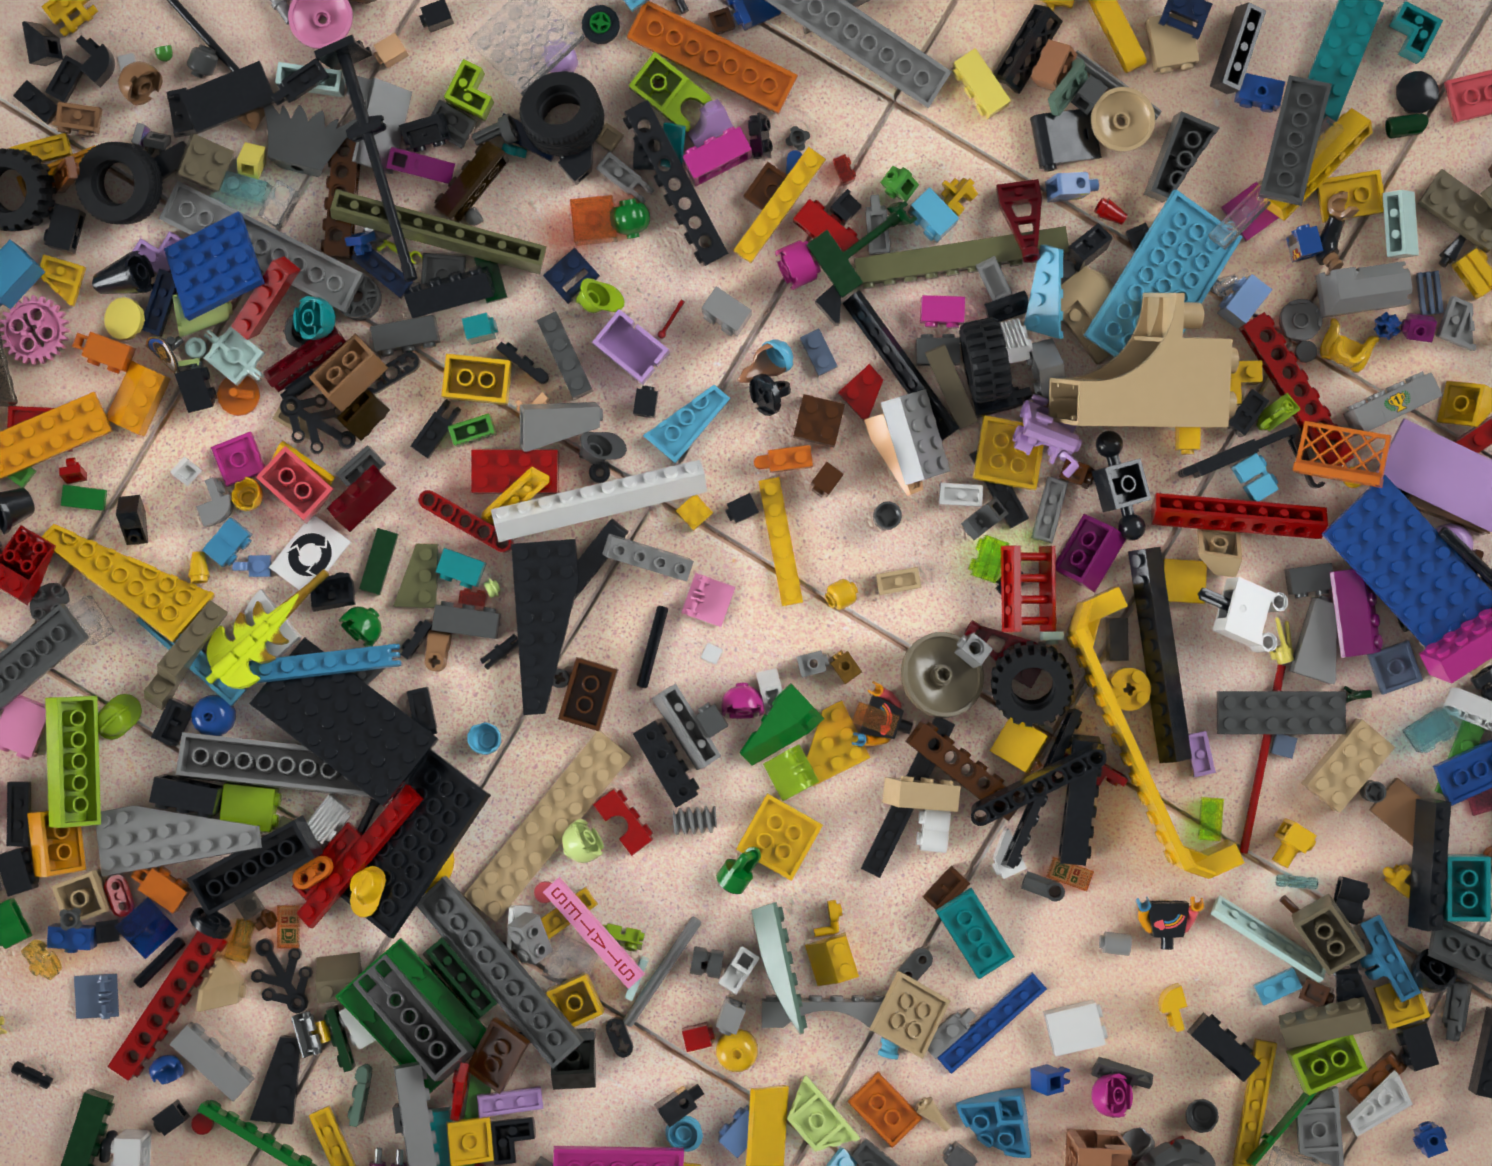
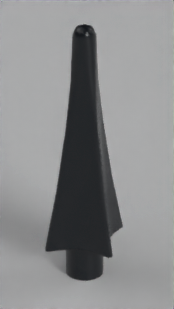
(1452, 251)

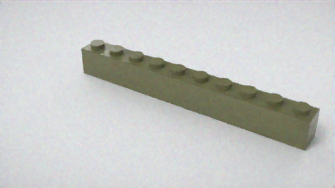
(440, 232)
(949, 258)

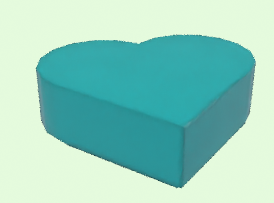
(514, 150)

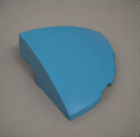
(999, 1121)

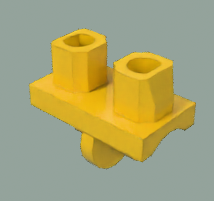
(955, 191)

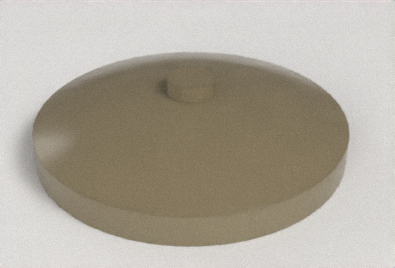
(938, 678)

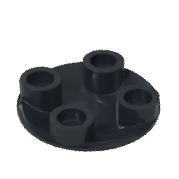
(1417, 92)

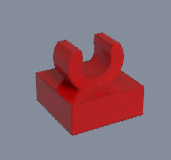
(73, 472)

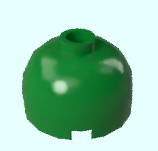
(362, 624)

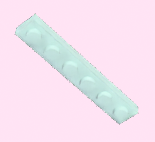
(1268, 938)

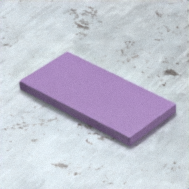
(1441, 473)

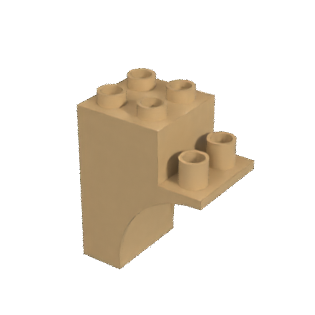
(1156, 376)

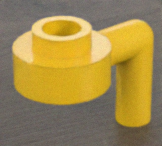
(834, 912)

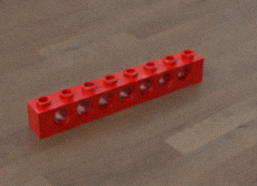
(1274, 368)
(1239, 516)
(122, 1061)

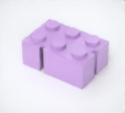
(630, 348)

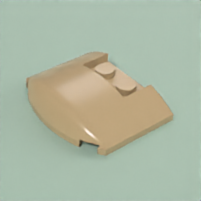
(1080, 303)

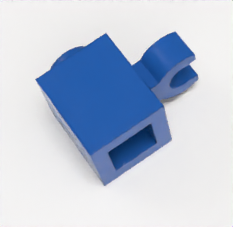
(1048, 1079)

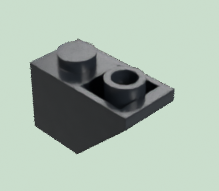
(41, 44)
(578, 165)
(132, 519)

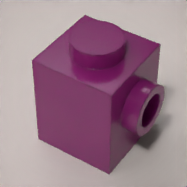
(1418, 327)

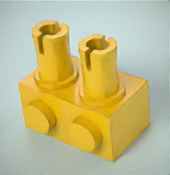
(1294, 840)

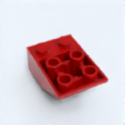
(24, 564)

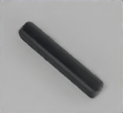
(159, 962)

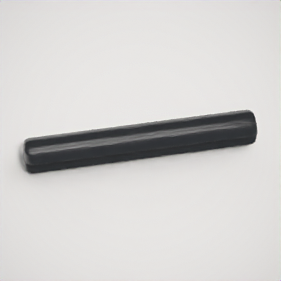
(1466, 554)
(652, 646)

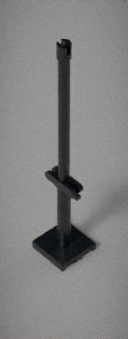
(342, 56)

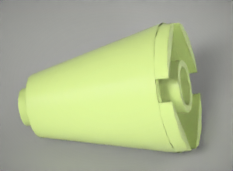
(201, 322)

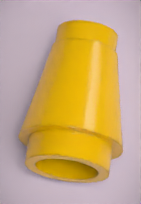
(198, 568)

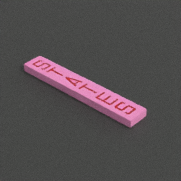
(594, 932)

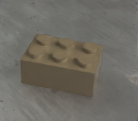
(1328, 934)

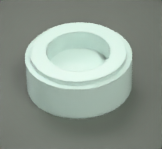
(196, 348)

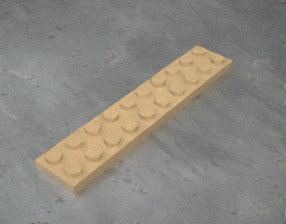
(546, 824)

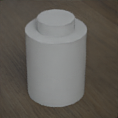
(1115, 943)

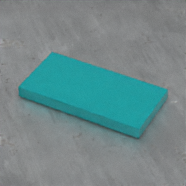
(975, 933)

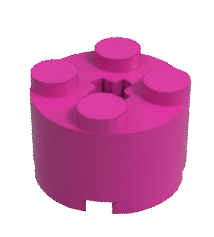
(797, 264)

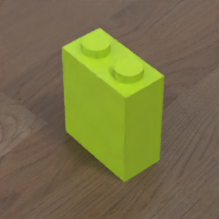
(251, 805)

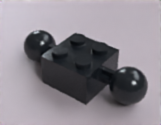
(1121, 485)

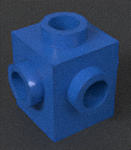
(1430, 1139)

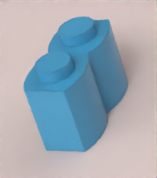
(228, 542)

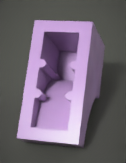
(712, 123)

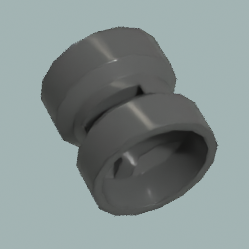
(1377, 792)

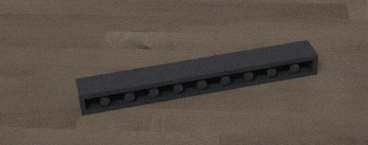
(1160, 655)

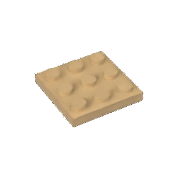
(910, 1015)

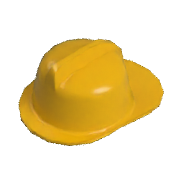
(366, 890)

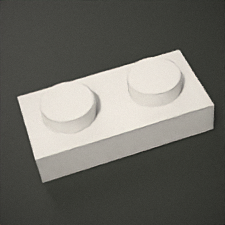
(961, 494)

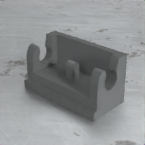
(359, 464)

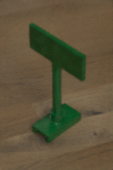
(836, 263)

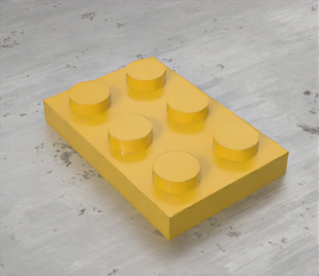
(1363, 189)

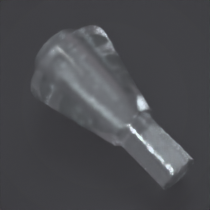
(1224, 284)

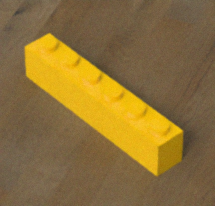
(1356, 131)

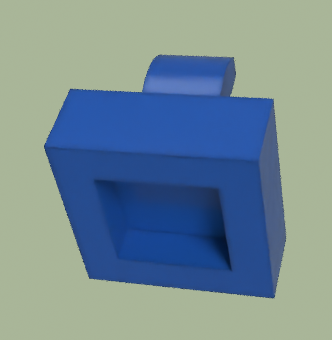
(361, 242)

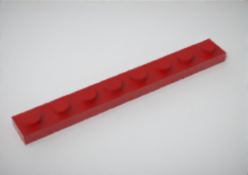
(359, 856)

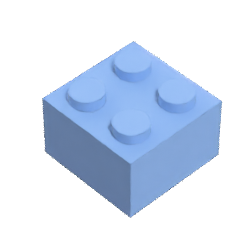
(1244, 301)

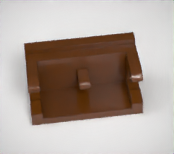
(946, 888)

